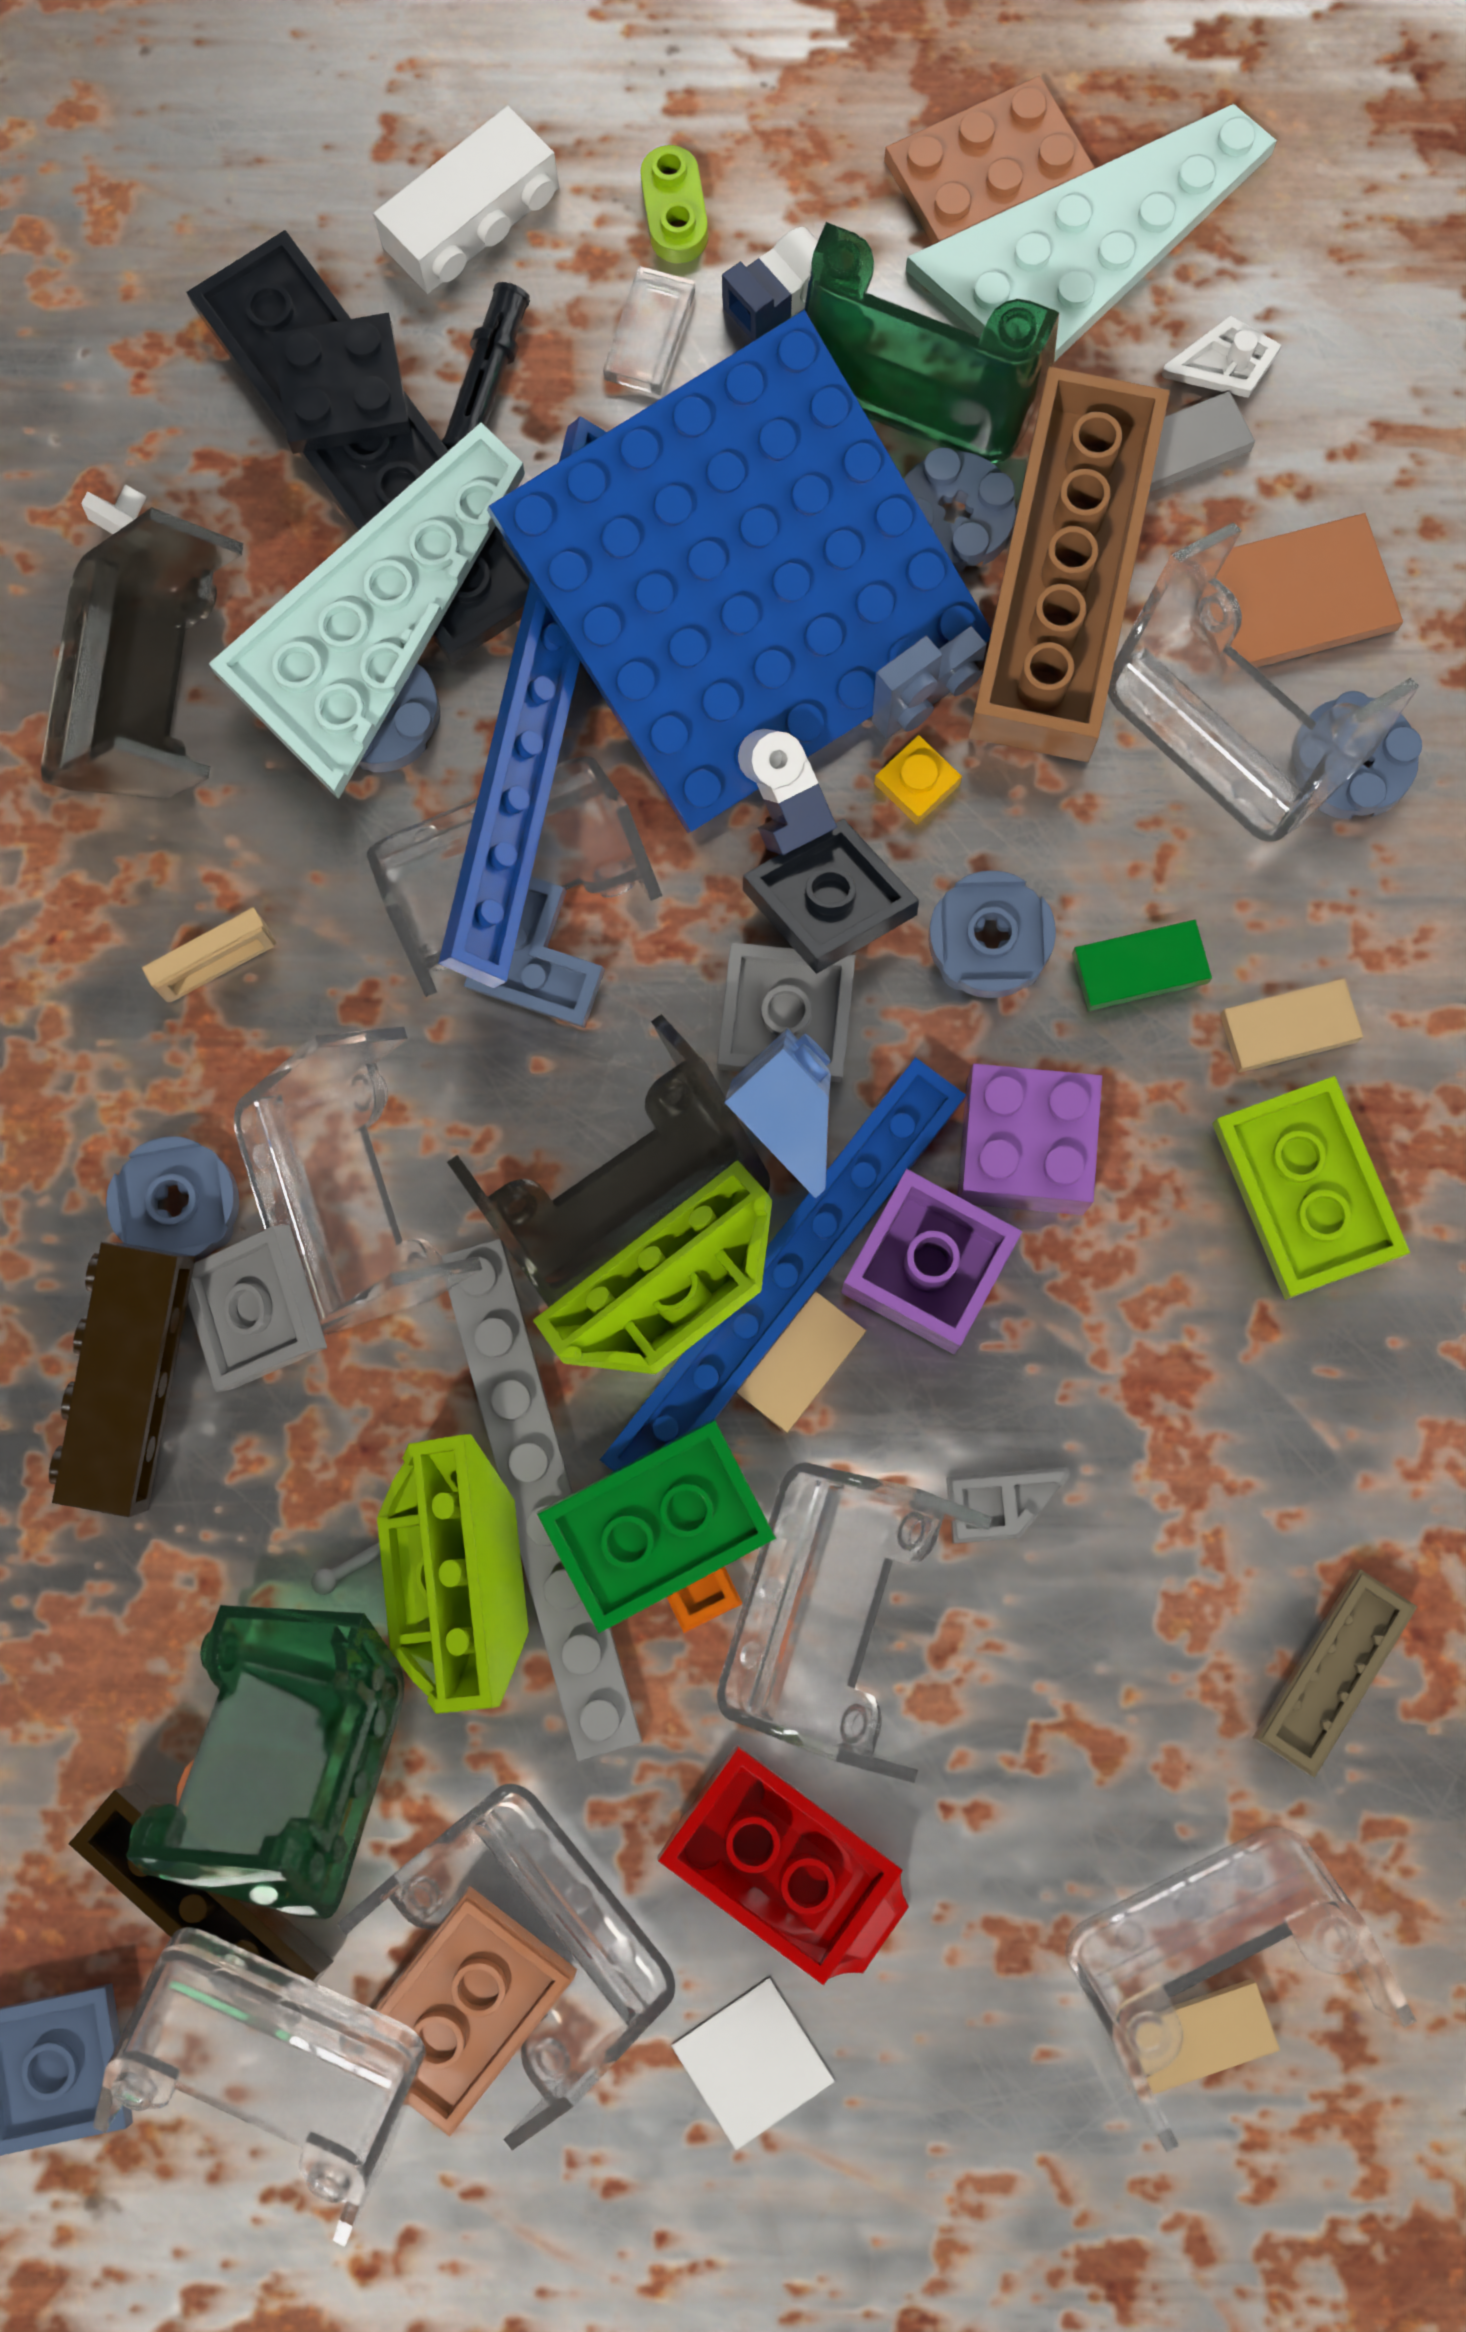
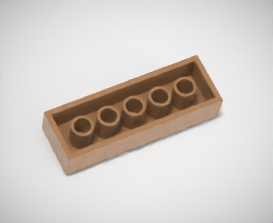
(1069, 565)

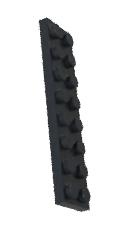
(281, 291)

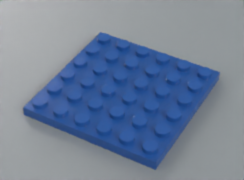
(737, 565)

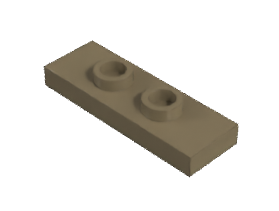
(1334, 1672)

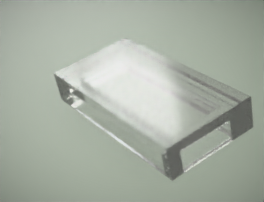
(649, 330)

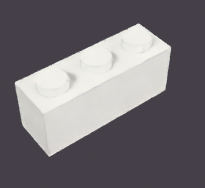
(467, 200)

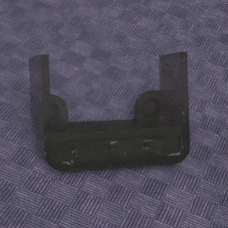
(124, 658)
(610, 1208)

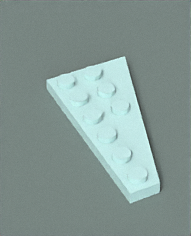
(1097, 232)
(351, 632)

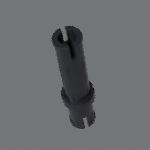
(493, 349)

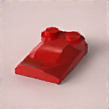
(786, 1869)

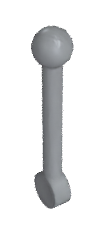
(325, 1580)

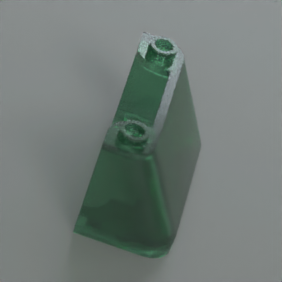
(924, 372)
(282, 1761)

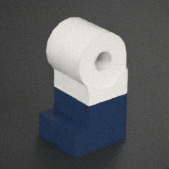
(771, 286)
(788, 789)

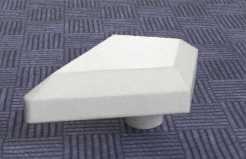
(1225, 359)
(112, 516)

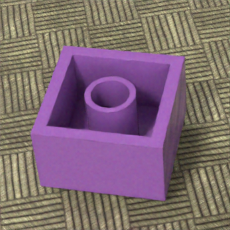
(1030, 1139)
(930, 1261)

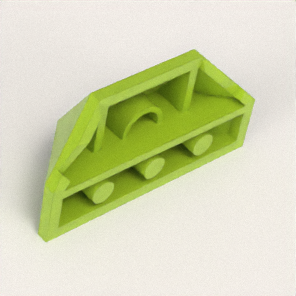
(668, 1282)
(453, 1574)

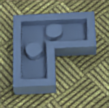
(922, 677)
(541, 976)

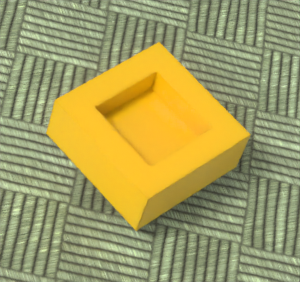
(917, 780)

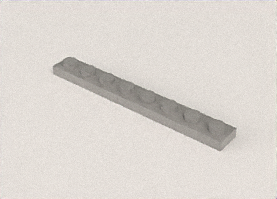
(535, 1474)

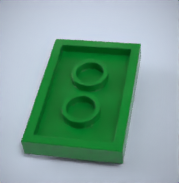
(656, 1525)

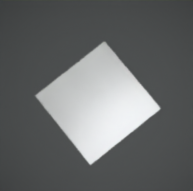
(752, 2064)

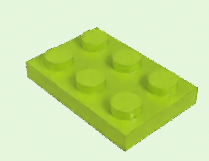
(1310, 1187)

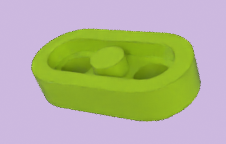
(674, 199)

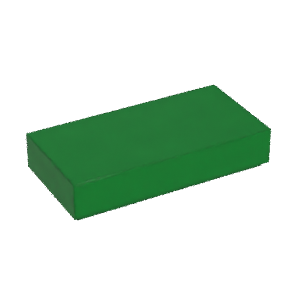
(1141, 965)

